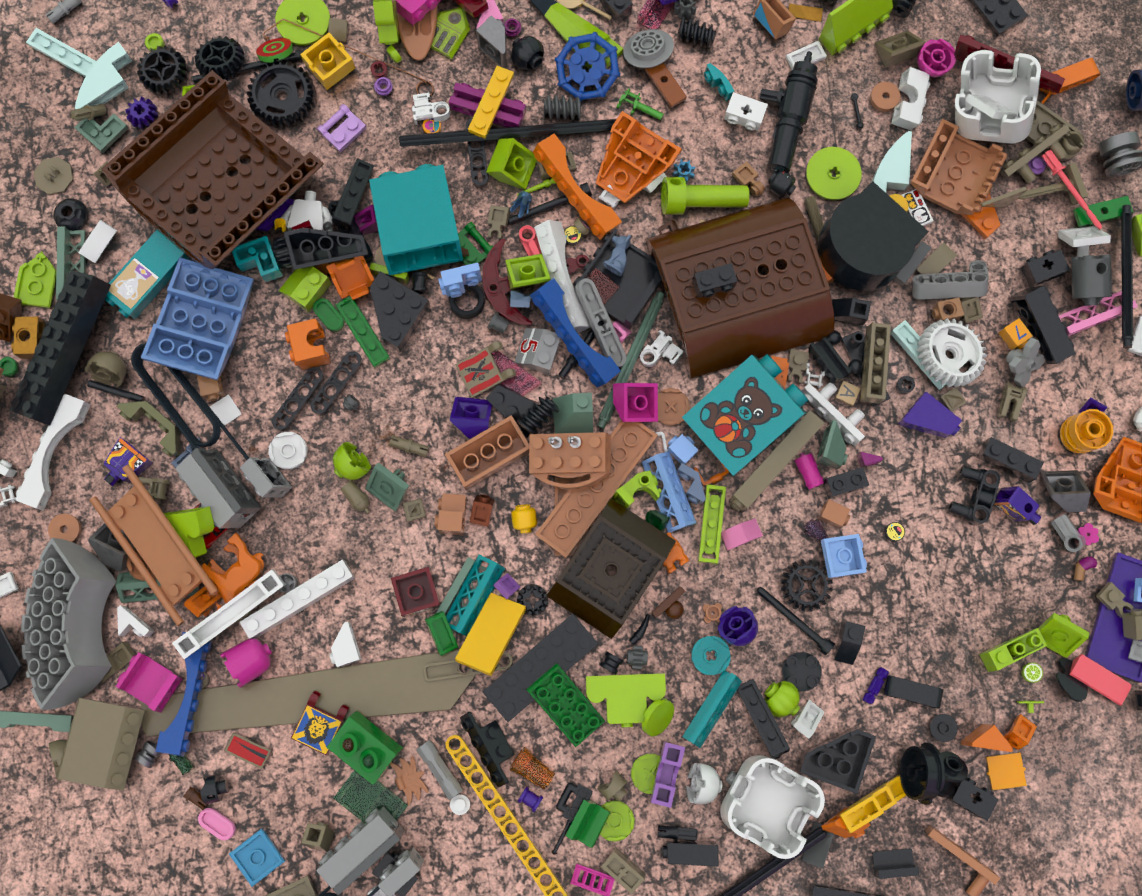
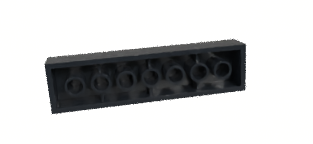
(60, 347)

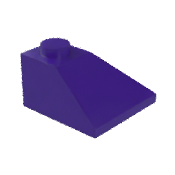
(471, 415)

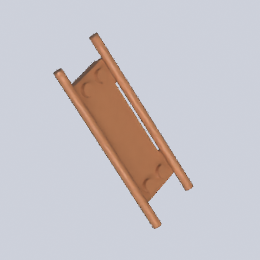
(157, 545)

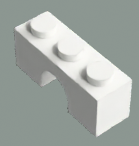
(915, 85)

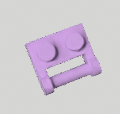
(346, 132)

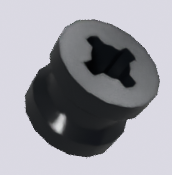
(611, 663)

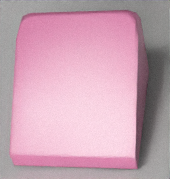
(622, 331)

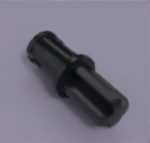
(677, 833)

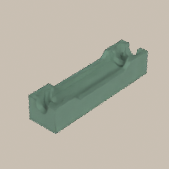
(57, 722)

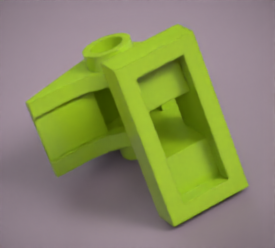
(640, 482)

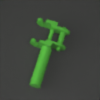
(638, 105)

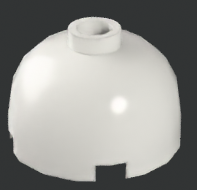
(704, 784)

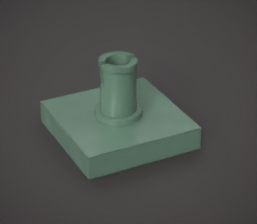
(387, 486)

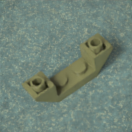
(135, 410)

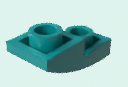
(717, 78)

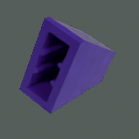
(931, 417)

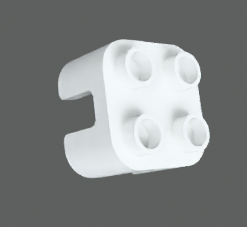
(1010, 87)
(771, 805)

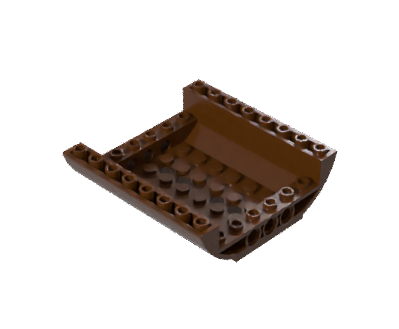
(189, 157)
(762, 310)

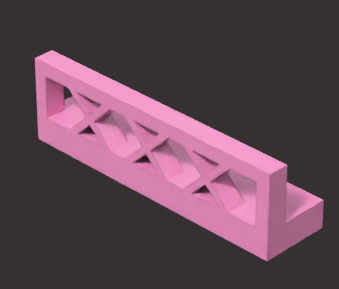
(1097, 318)

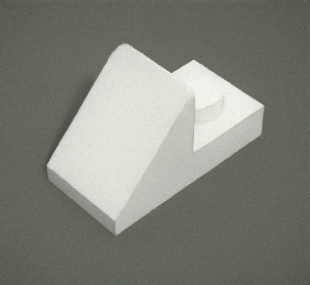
(129, 620)
(808, 719)

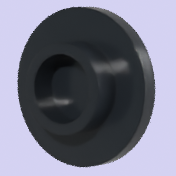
(943, 728)

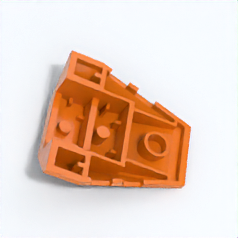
(634, 158)
(1120, 481)

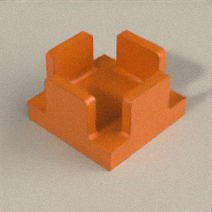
(351, 276)

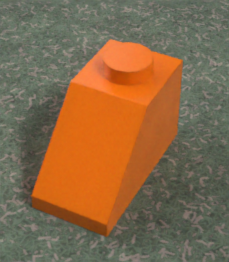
(836, 826)

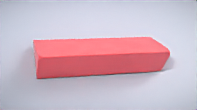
(1100, 679)

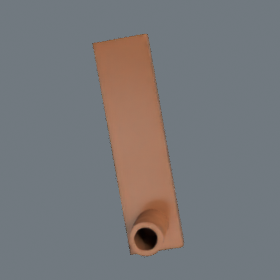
(985, 873)

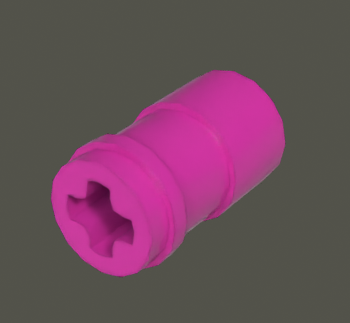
(808, 469)

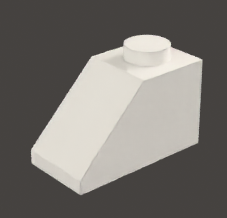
(345, 647)

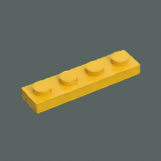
(491, 102)

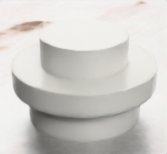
(460, 804)

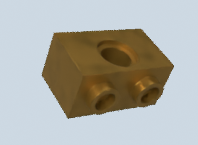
(23, 327)

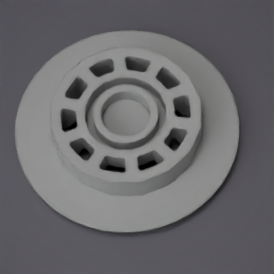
(648, 48)

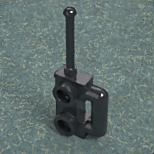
(569, 813)

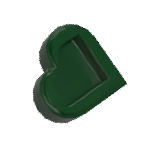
(657, 519)

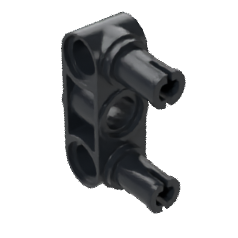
(982, 496)

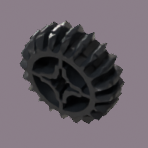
(221, 56)
(171, 75)
(794, 597)

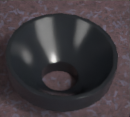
(76, 220)

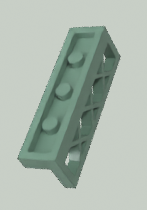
(65, 253)
(128, 582)
(455, 588)

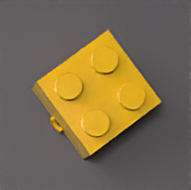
(328, 61)

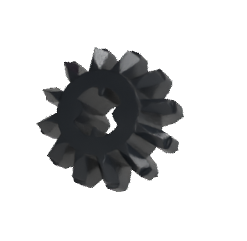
(281, 252)

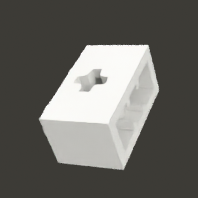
(740, 104)

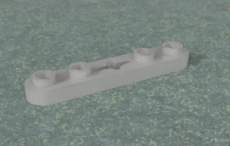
(594, 306)

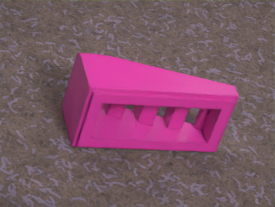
(590, 887)

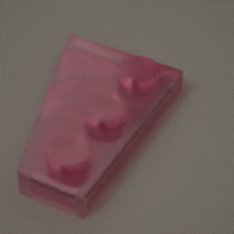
(522, 382)

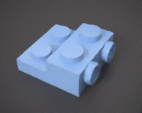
(454, 279)
(844, 556)

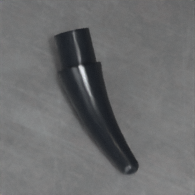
(641, 631)

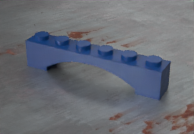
(550, 302)
(175, 737)

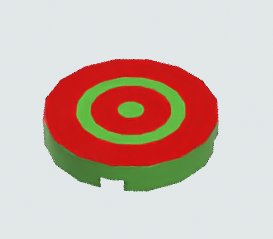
(273, 49)

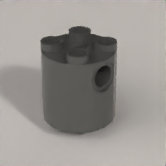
(1091, 278)

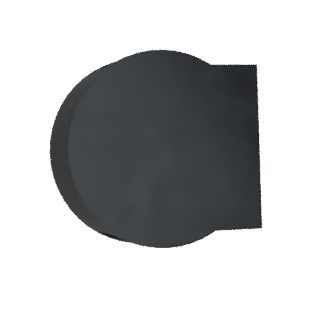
(868, 240)

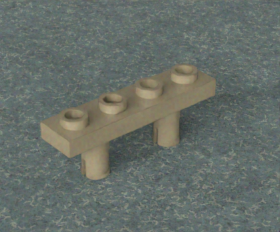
(1021, 163)

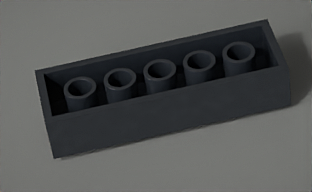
(562, 646)

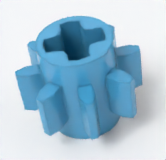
(681, 167)

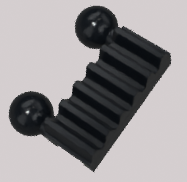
(831, 360)

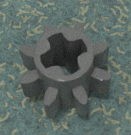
(685, 8)
(637, 657)

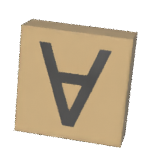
(847, 393)

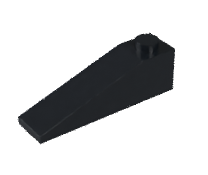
(316, 247)

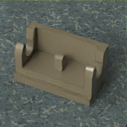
(623, 870)

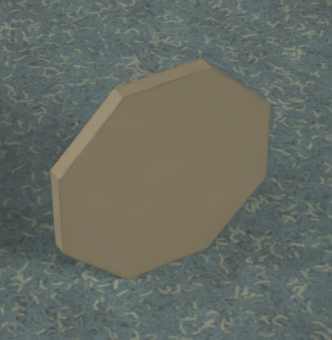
(53, 175)

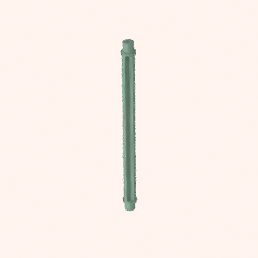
(632, 356)

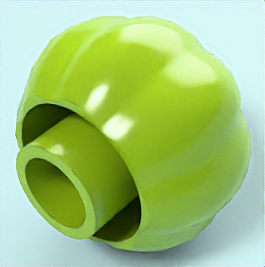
(782, 699)

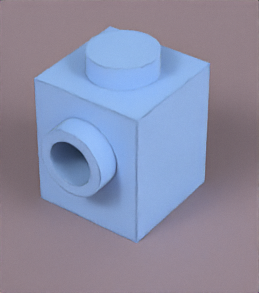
(682, 448)

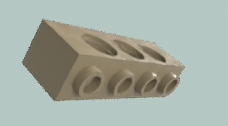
(875, 363)

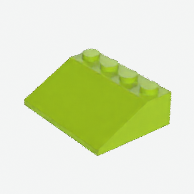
(851, 21)

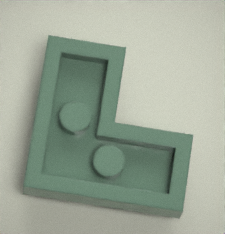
(102, 136)

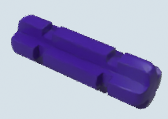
(875, 685)

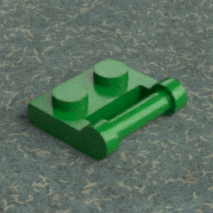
(474, 255)

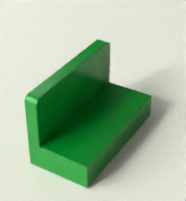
(588, 823)

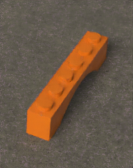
(599, 217)

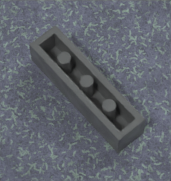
(906, 272)

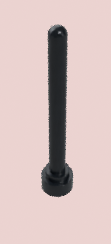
(546, 206)
(824, 644)

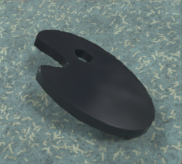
(1071, 686)

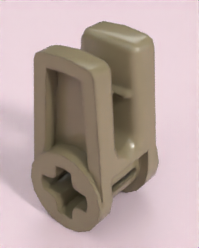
(1016, 396)
(157, 487)

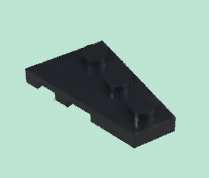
(511, 403)

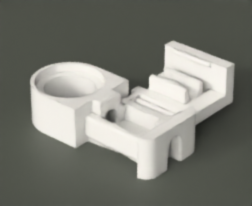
(428, 110)
(663, 348)

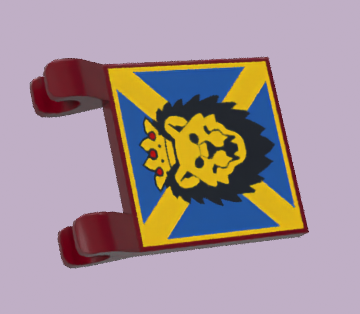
(317, 726)

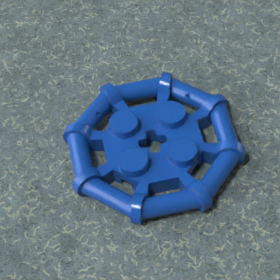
(595, 73)

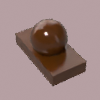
(671, 606)

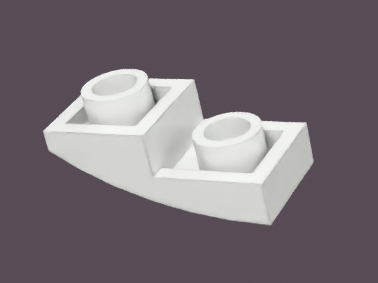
(97, 241)

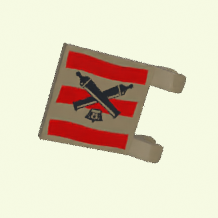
(481, 371)

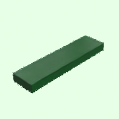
(362, 331)

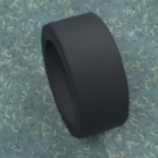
(471, 313)

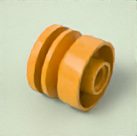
(1086, 431)

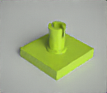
(1062, 634)

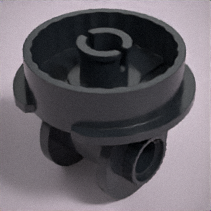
(930, 773)

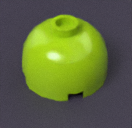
(349, 463)

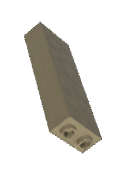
(775, 462)

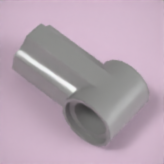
(1067, 531)

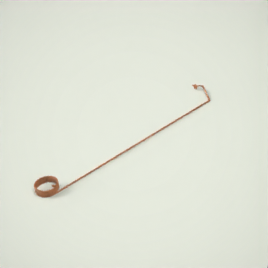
(418, 84)

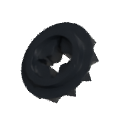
(539, 593)

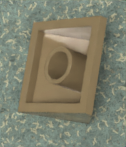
(899, 48)

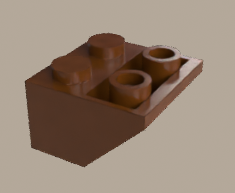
(9, 309)

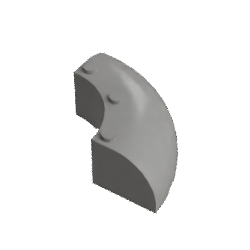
(65, 624)

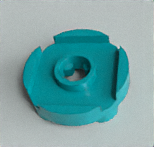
(699, 656)

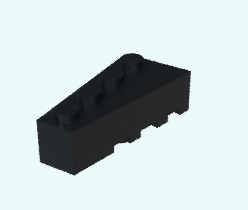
(1044, 323)

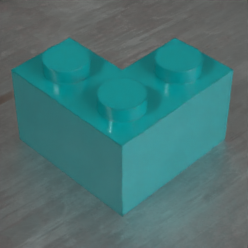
(258, 254)

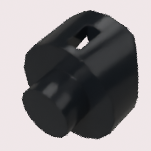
(215, 787)

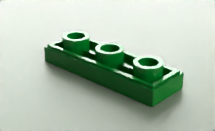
(1111, 209)

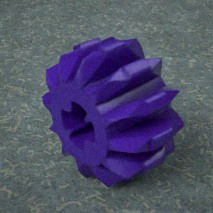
(137, 117)

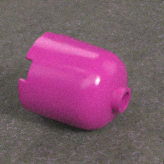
(247, 660)

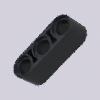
(913, 692)

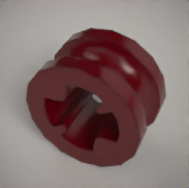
(377, 64)

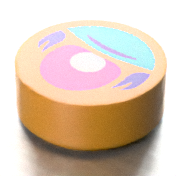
(430, 126)

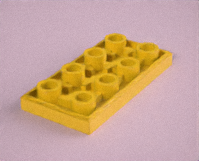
(490, 634)

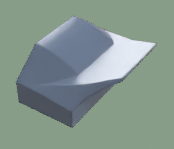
(519, 299)

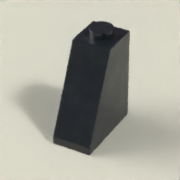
(691, 853)

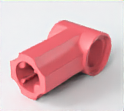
(530, 245)

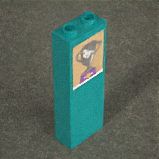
(144, 275)

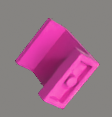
(149, 682)

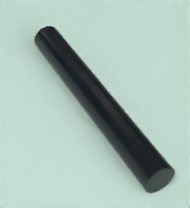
(115, 391)

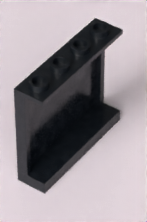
(636, 284)

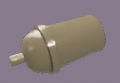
(356, 497)

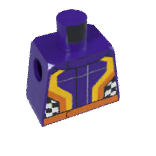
(122, 455)
(1017, 504)

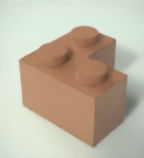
(451, 514)

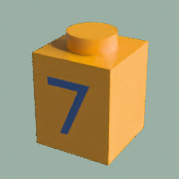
(1015, 334)

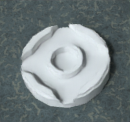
(288, 450)

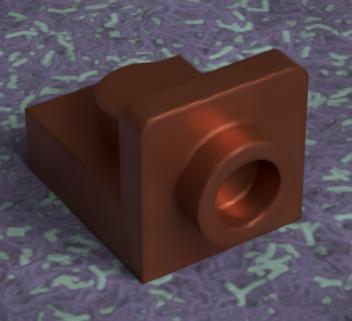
(481, 510)

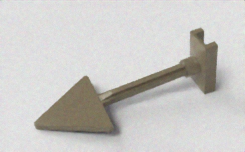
(1070, 171)

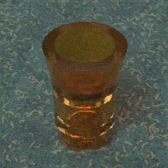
(532, 769)

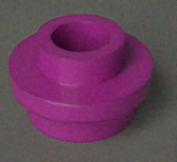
(512, 23)

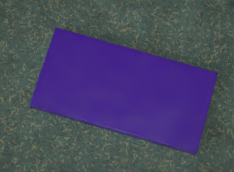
(1107, 640)

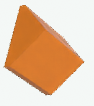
(987, 737)

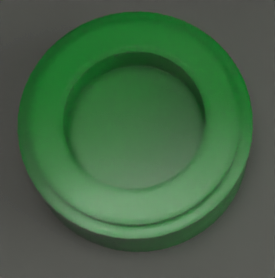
(10, 366)

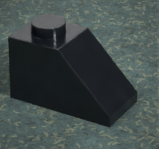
(849, 642)

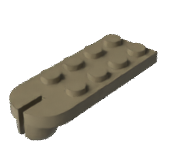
(1044, 120)

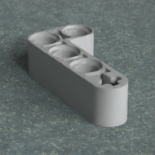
(952, 284)

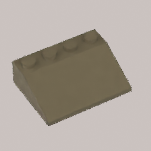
(100, 744)

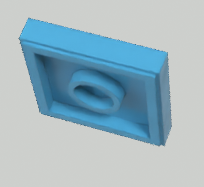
(257, 857)

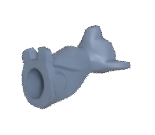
(618, 258)

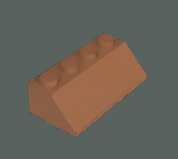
(488, 452)

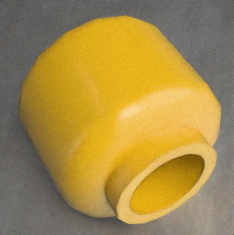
(524, 518)

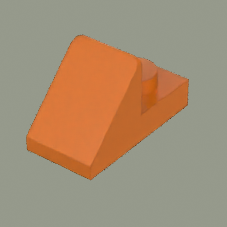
(202, 602)

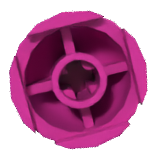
(936, 57)

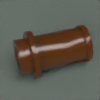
(195, 797)

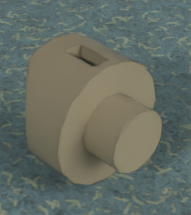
(614, 788)

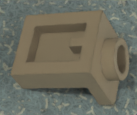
(971, 309)

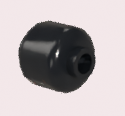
(782, 183)

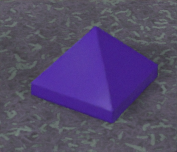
(1093, 404)

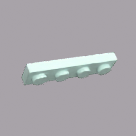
(60, 52)
(908, 340)

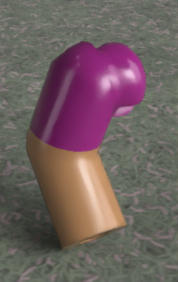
(1083, 565)

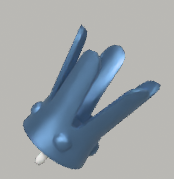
(523, 199)

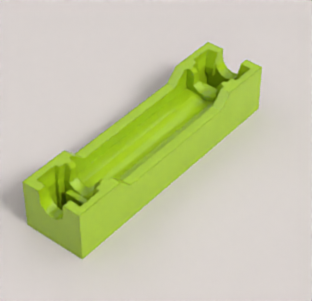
(711, 524)

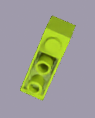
(1012, 650)

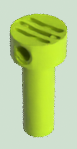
(678, 195)

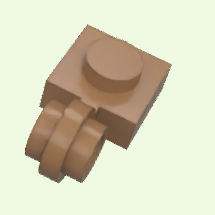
(746, 175)

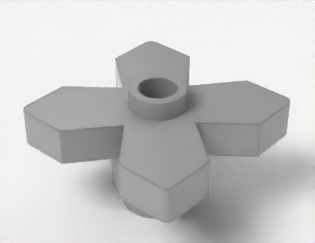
(1025, 361)

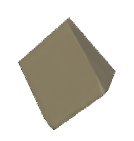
(338, 29)

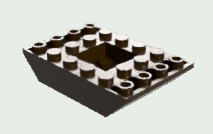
(619, 540)

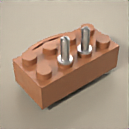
(570, 457)

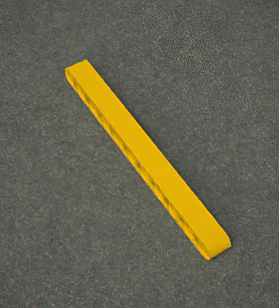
(502, 821)

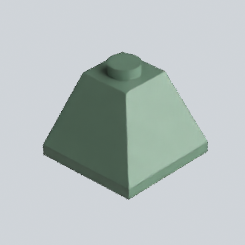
(574, 413)
(832, 447)

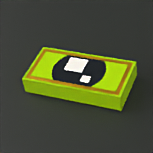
(401, 277)

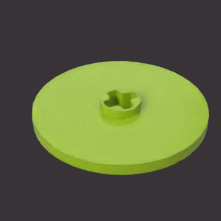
(316, 20)
(846, 169)

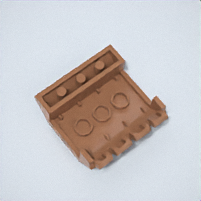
(957, 171)

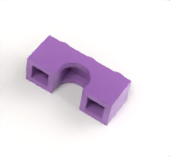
(666, 774)

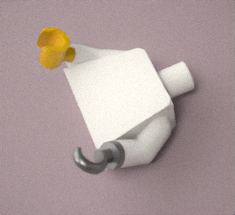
(303, 211)

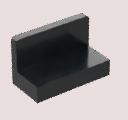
(894, 863)

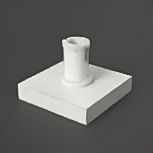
(1083, 237)

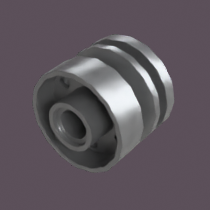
(1121, 154)

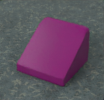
(867, 459)

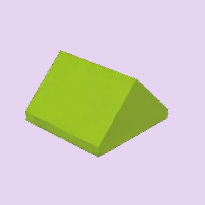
(527, 271)

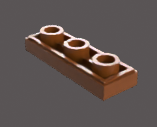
(670, 89)

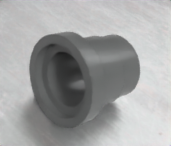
(498, 323)

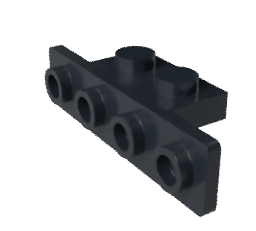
(491, 746)

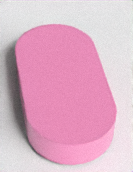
(217, 823)

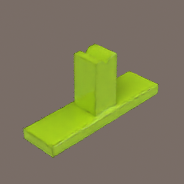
(1030, 705)

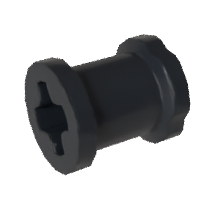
(419, 282)

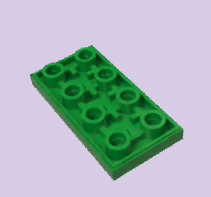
(565, 705)

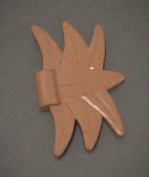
(409, 779)

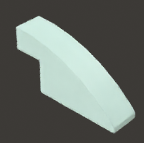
(103, 79)
(895, 167)

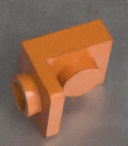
(1020, 732)

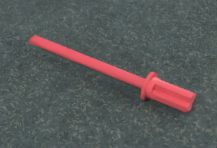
(1056, 167)

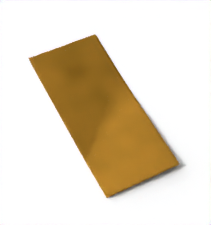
(806, 12)

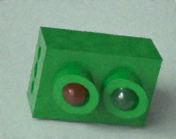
(364, 747)

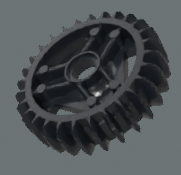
(285, 81)

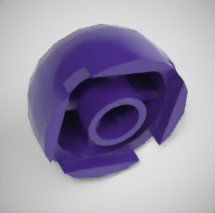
(738, 626)

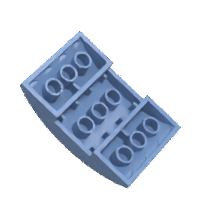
(199, 319)

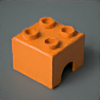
(301, 339)

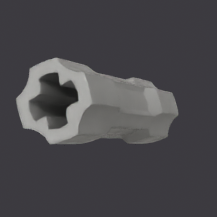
(439, 769)

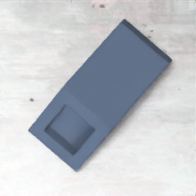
(695, 492)

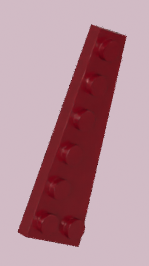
(967, 45)

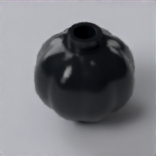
(528, 51)

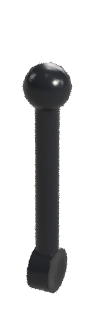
(854, 97)

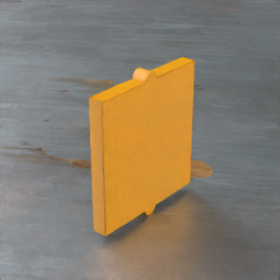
(1006, 771)

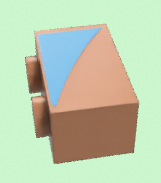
(774, 17)

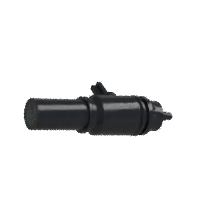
(792, 113)

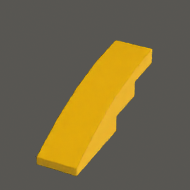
(873, 804)

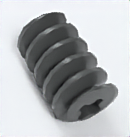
(562, 107)

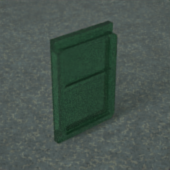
(362, 797)

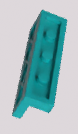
(479, 597)
(712, 708)

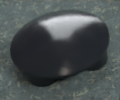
(802, 671)

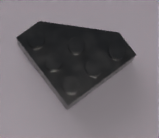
(397, 310)
(839, 760)

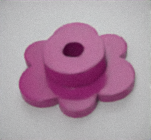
(1092, 533)

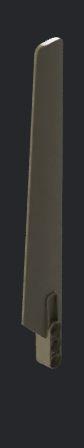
(372, 689)

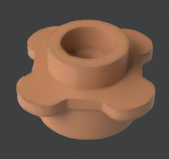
(708, 609)

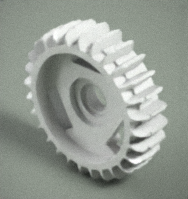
(964, 348)

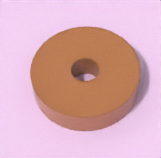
(888, 89)
(59, 522)

